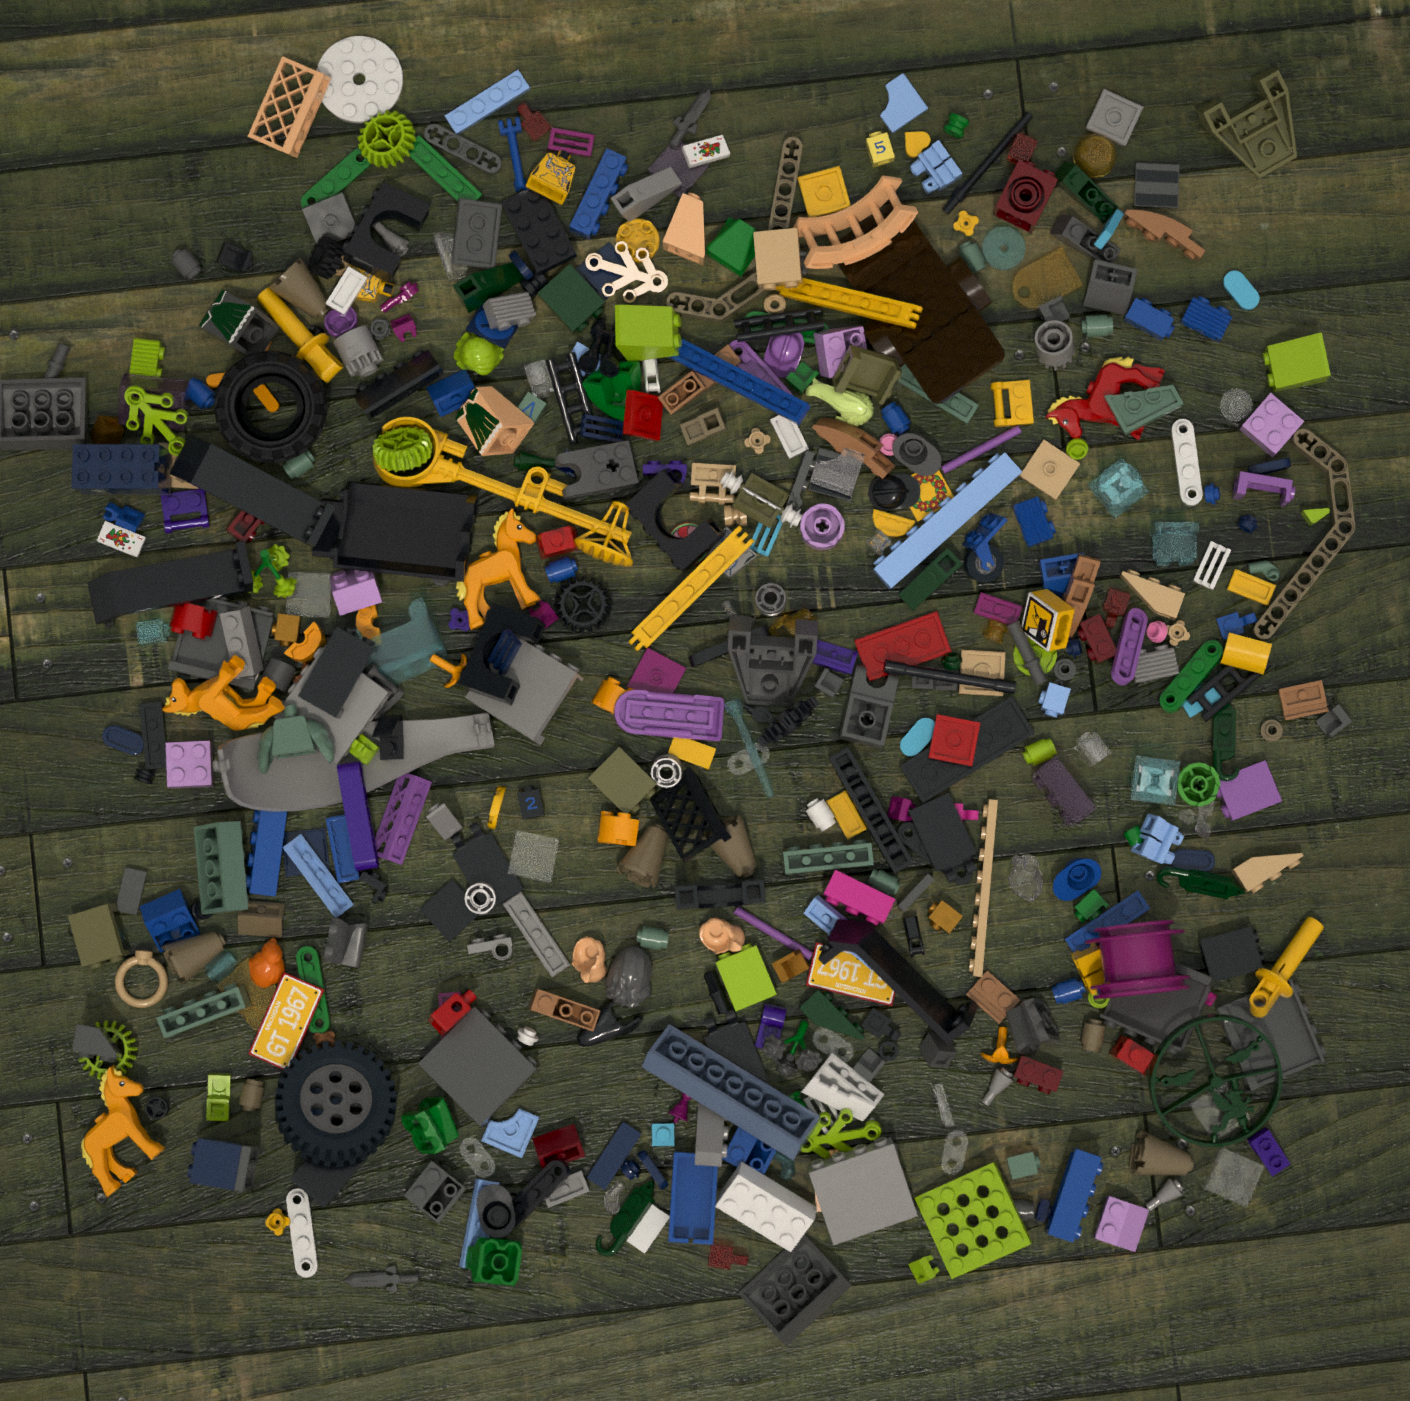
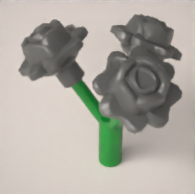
(807, 1059)

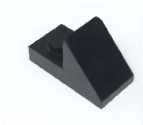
(390, 735)

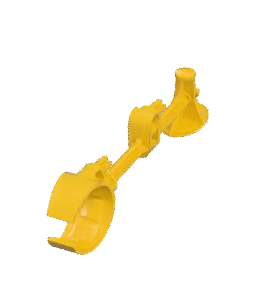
(529, 495)

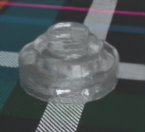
(1236, 404)

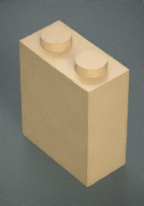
(778, 258)

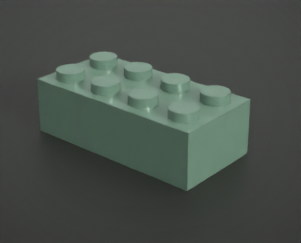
(221, 867)

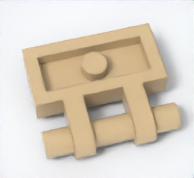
(710, 476)

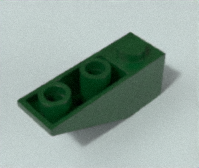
(1084, 191)
(486, 284)
(930, 579)
(825, 1014)

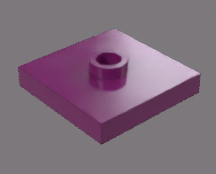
(656, 673)

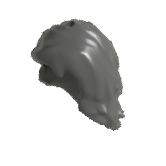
(629, 977)

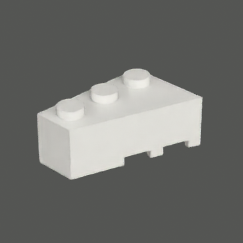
(843, 1088)

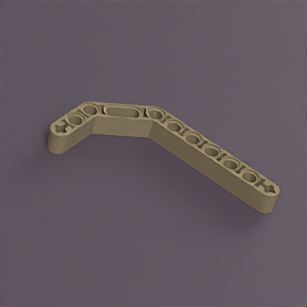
(775, 222)
(1333, 534)

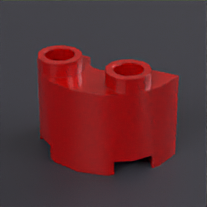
(193, 619)

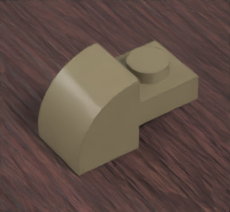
(704, 426)

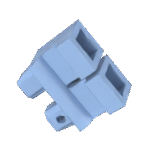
(937, 166)
(1159, 839)

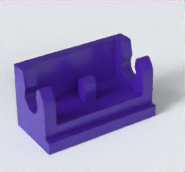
(835, 657)

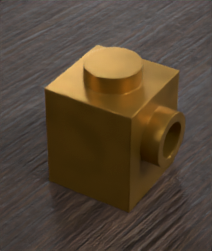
(287, 629)
(943, 917)

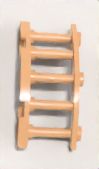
(864, 245)

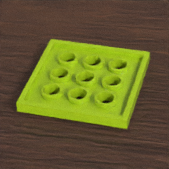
(998, 1196)

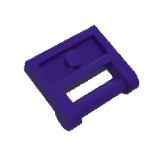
(185, 503)

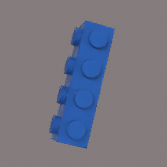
(598, 194)
(266, 852)

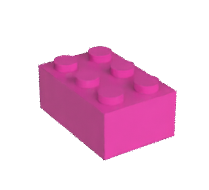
(858, 898)

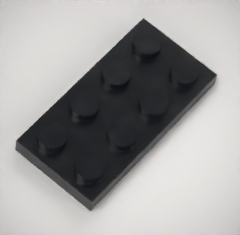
(538, 230)

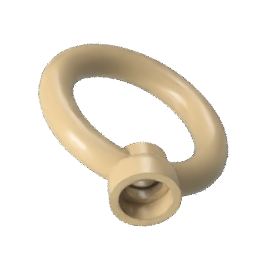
(141, 957)

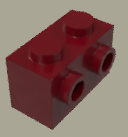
(243, 526)
(1097, 639)
(1037, 1073)
(558, 1146)

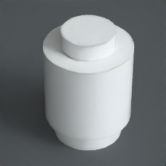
(820, 814)

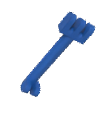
(511, 131)

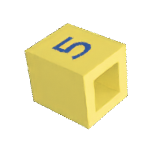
(879, 149)

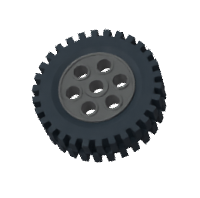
(316, 1134)

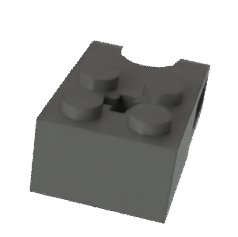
(592, 472)
(870, 703)

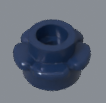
(1247, 524)
(1074, 647)
(630, 1169)

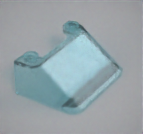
(409, 647)

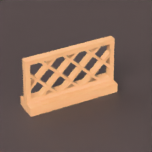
(303, 118)

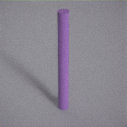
(980, 449)
(772, 932)

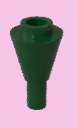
(526, 461)

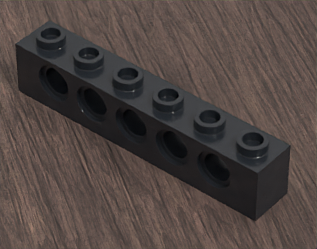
(870, 810)

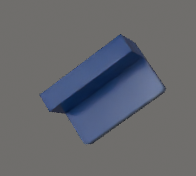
(451, 392)

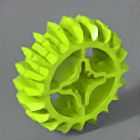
(399, 135)
(402, 449)
(118, 1033)

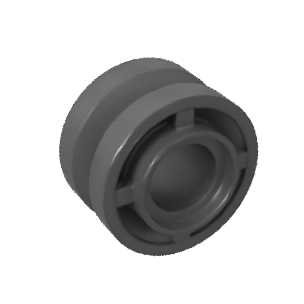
(770, 610)
(662, 779)
(473, 905)

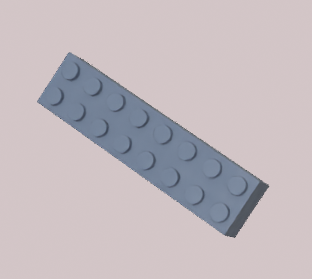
(731, 1091)

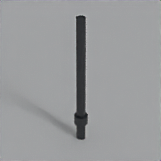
(959, 195)

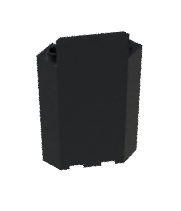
(400, 531)

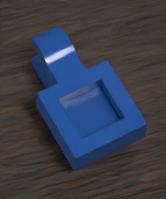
(126, 517)
(1233, 624)

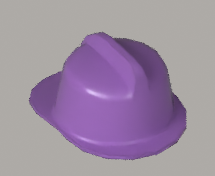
(784, 353)

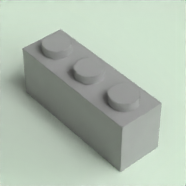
(242, 639)
(710, 1137)

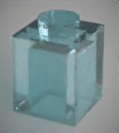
(152, 632)

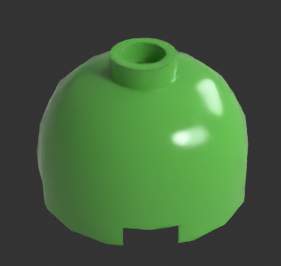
(1198, 784)

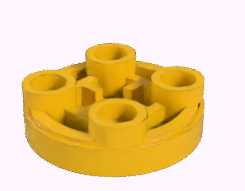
(638, 234)

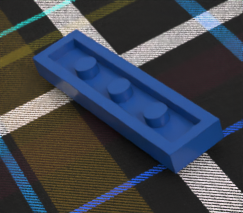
(1120, 914)

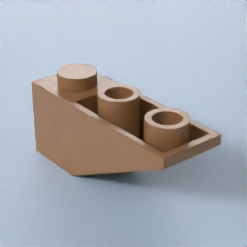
(564, 1009)

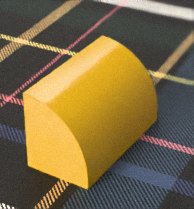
(1246, 653)

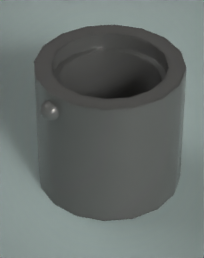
(279, 673)

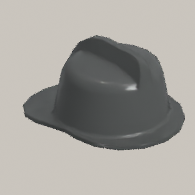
(917, 454)

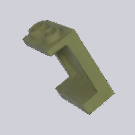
(867, 373)
(623, 782)
(97, 936)

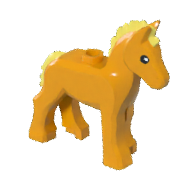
(498, 568)
(223, 702)
(114, 1127)

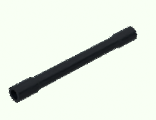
(996, 684)

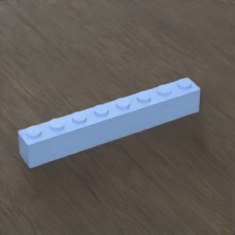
(947, 520)

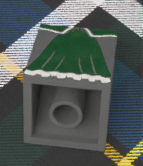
(238, 324)

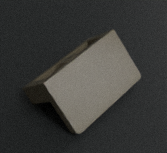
(261, 919)

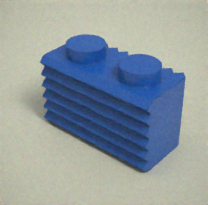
(1206, 318)
(1033, 521)

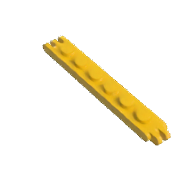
(853, 302)
(690, 589)

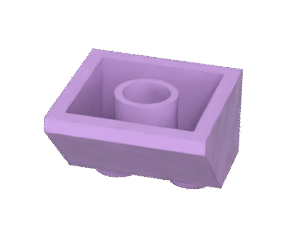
(1120, 1223)

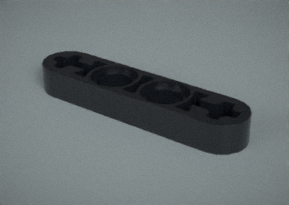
(721, 649)

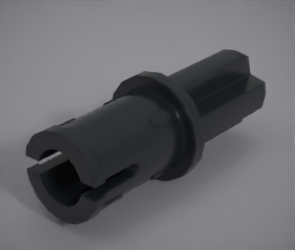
(717, 993)

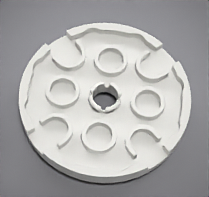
(364, 57)

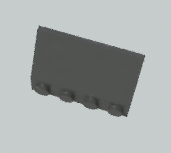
(43, 413)
(794, 1290)

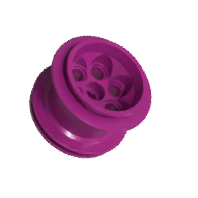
(1137, 960)

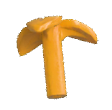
(454, 670)
(1001, 1053)

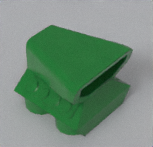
(733, 246)
(430, 1125)
(494, 1261)

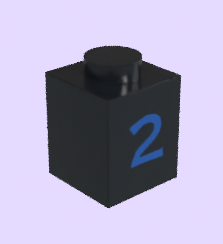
(530, 803)

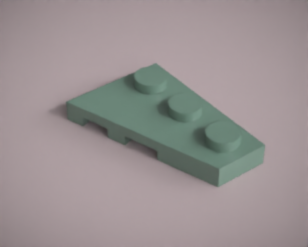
(1140, 408)

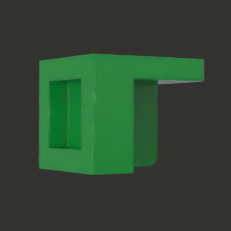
(801, 378)

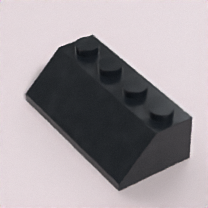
(399, 384)

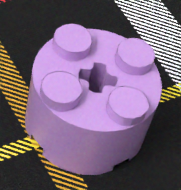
(833, 521)

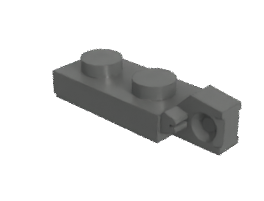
(800, 482)

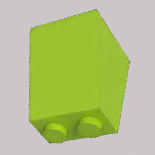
(647, 331)
(1296, 363)

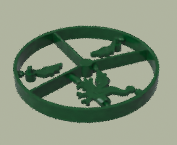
(1238, 1107)

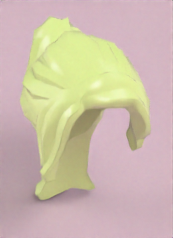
(853, 405)

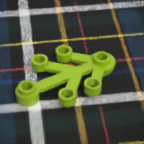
(154, 416)
(835, 1138)

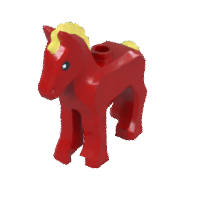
(1095, 409)

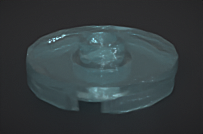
(1003, 237)

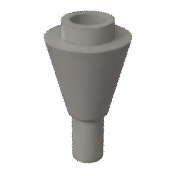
(394, 242)
(1001, 1080)
(1169, 1191)

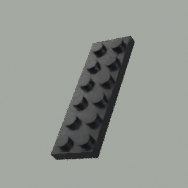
(998, 732)

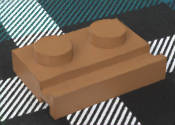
(1303, 700)
(992, 997)

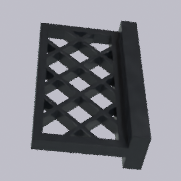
(707, 810)

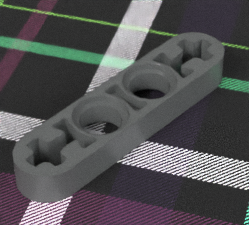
(464, 146)

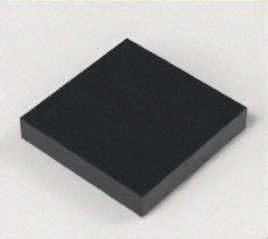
(448, 911)

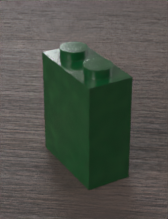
(572, 300)

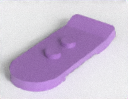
(670, 715)

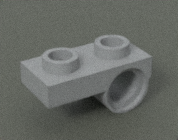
(480, 945)

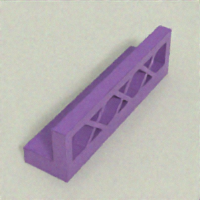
(404, 818)

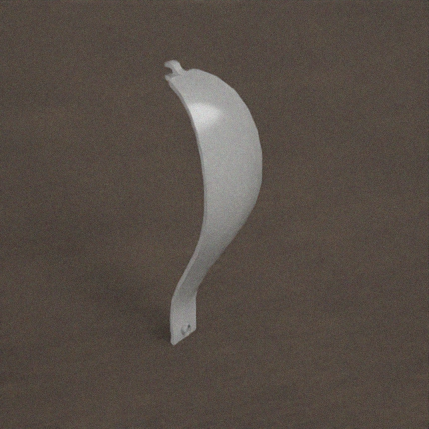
(314, 782)

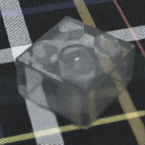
(1233, 1177)

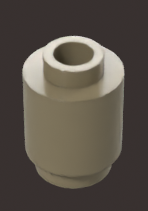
(1093, 1035)
(251, 1095)

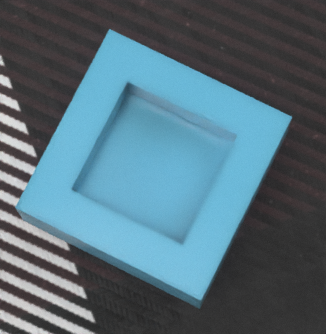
(663, 1134)

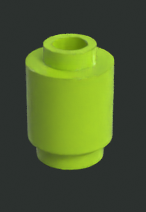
(1039, 752)

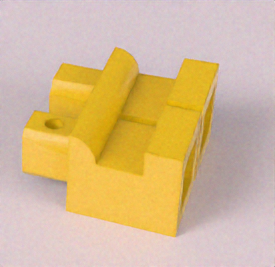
(1089, 966)

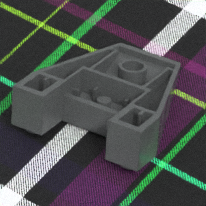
(771, 666)

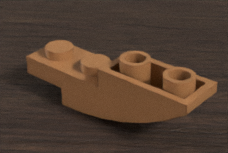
(1156, 226)
(694, 384)
(845, 435)
(1080, 587)

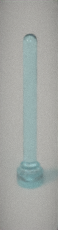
(734, 709)

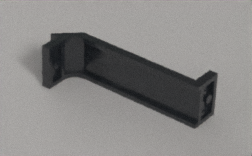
(252, 490)
(170, 584)
(899, 976)

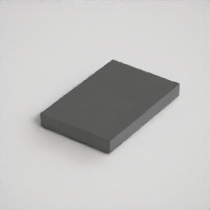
(476, 233)

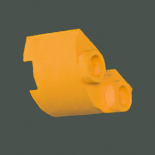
(365, 620)
(305, 651)
(608, 694)
(618, 829)

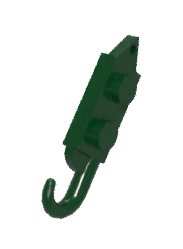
(1224, 740)
(1202, 882)
(628, 1218)

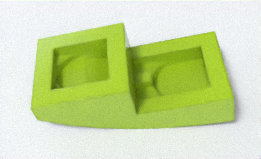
(218, 1097)

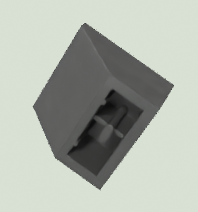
(1110, 287)
(95, 1041)
(435, 1191)

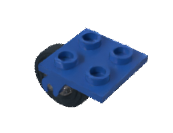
(983, 560)

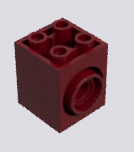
(1028, 183)

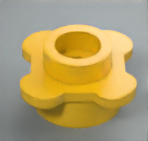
(967, 229)
(272, 1219)

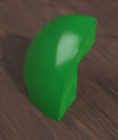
(610, 393)

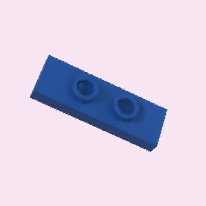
(341, 849)

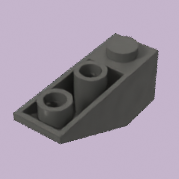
(1082, 239)

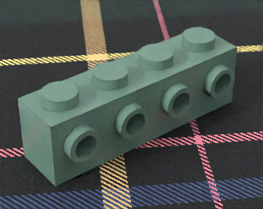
(828, 858)
(203, 1011)

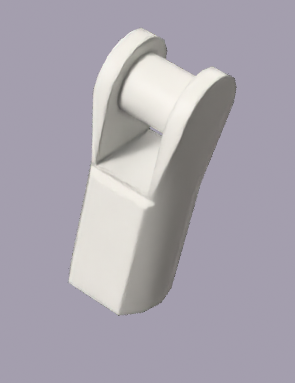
(650, 370)

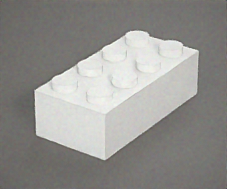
(766, 1206)

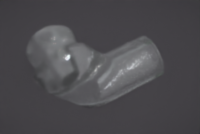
(611, 1198)

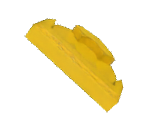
(891, 524)
(496, 807)

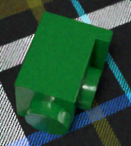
(1089, 906)

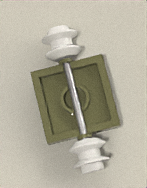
(760, 500)

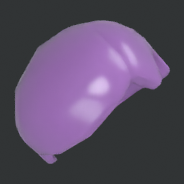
(338, 324)

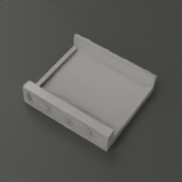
(542, 689)
(358, 710)
(861, 1190)

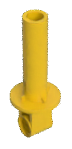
(311, 348)
(1274, 981)

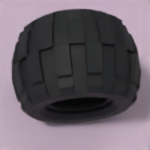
(232, 400)

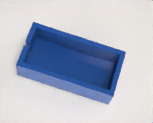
(1073, 1195)
(692, 1200)

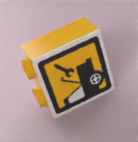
(1047, 620)

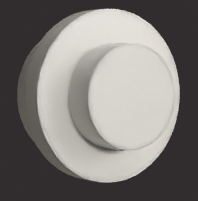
(527, 1035)

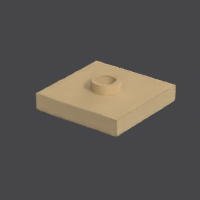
(1049, 469)

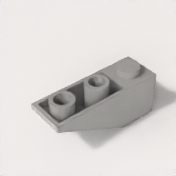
(645, 193)
(444, 821)

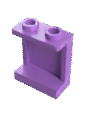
(1264, 483)
(1248, 792)

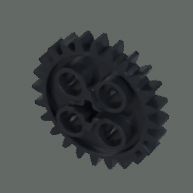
(788, 721)

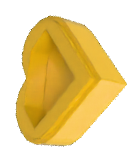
(915, 143)

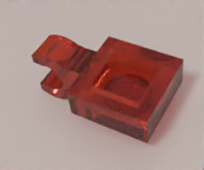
(534, 124)
(1115, 604)
(723, 1256)

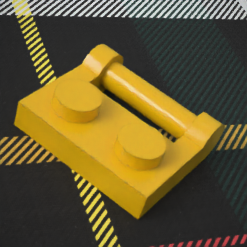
(1019, 402)

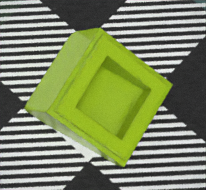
(1314, 515)

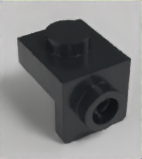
(234, 258)
(374, 880)

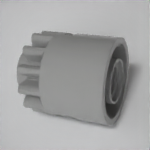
(1054, 344)
(358, 352)

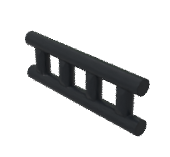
(787, 316)
(560, 391)
(1214, 682)

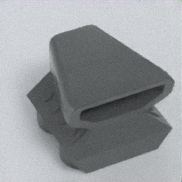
(346, 943)
(1032, 1026)

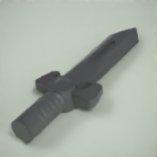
(690, 118)
(381, 1279)

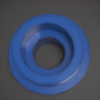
(1212, 493)

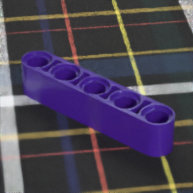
(357, 815)

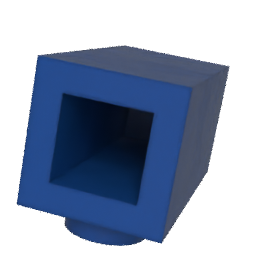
(1149, 319)

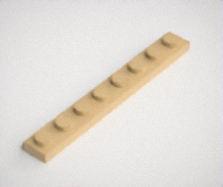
(984, 879)

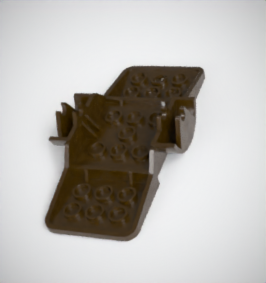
(950, 338)

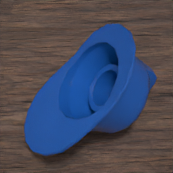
(1076, 878)

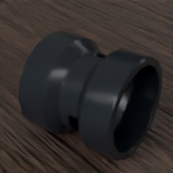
(534, 284)
(154, 1109)

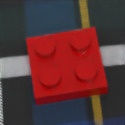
(642, 415)
(954, 740)

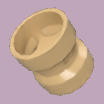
(733, 516)

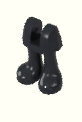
(589, 360)

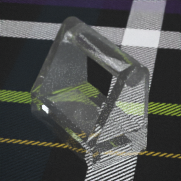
(444, 244)

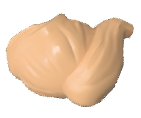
(721, 936)
(589, 959)

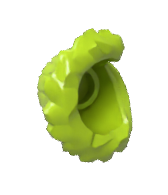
(477, 354)

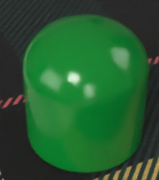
(1133, 836)

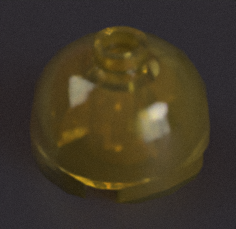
(1095, 155)

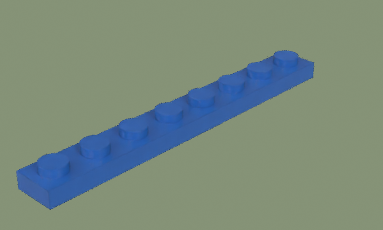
(741, 382)

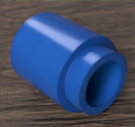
(201, 394)
(895, 419)
(561, 569)
(1068, 991)

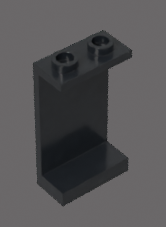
(337, 671)

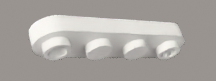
(1186, 462)
(302, 1233)

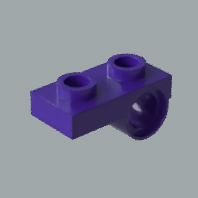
(654, 467)
(771, 1023)
(1268, 1151)

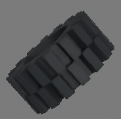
(326, 257)

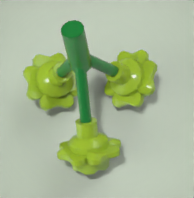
(275, 559)

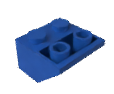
(1057, 572)
(169, 919)
(750, 1151)

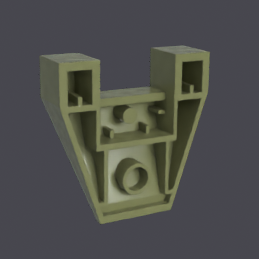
(1260, 132)

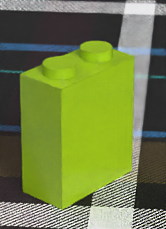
(745, 977)

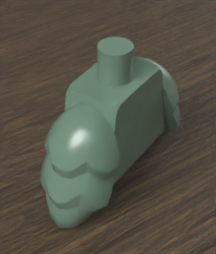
(292, 738)

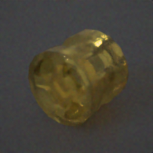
(995, 631)

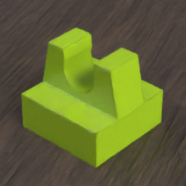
(364, 749)
(922, 1270)

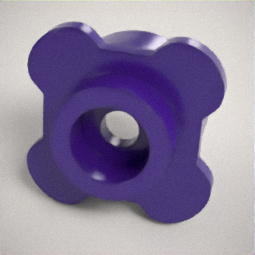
(454, 623)

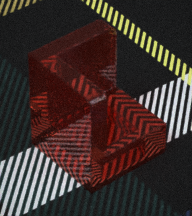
(1021, 149)

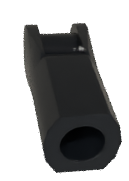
(912, 932)

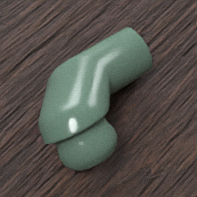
(1266, 568)

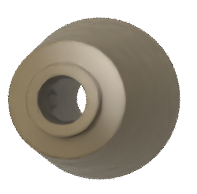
(300, 289)
(737, 850)
(646, 858)
(192, 954)
(1158, 1157)

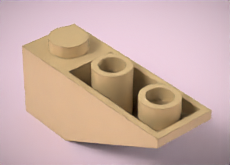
(1158, 598)
(1258, 869)

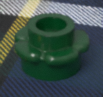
(951, 661)

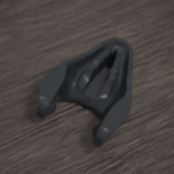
(606, 1027)

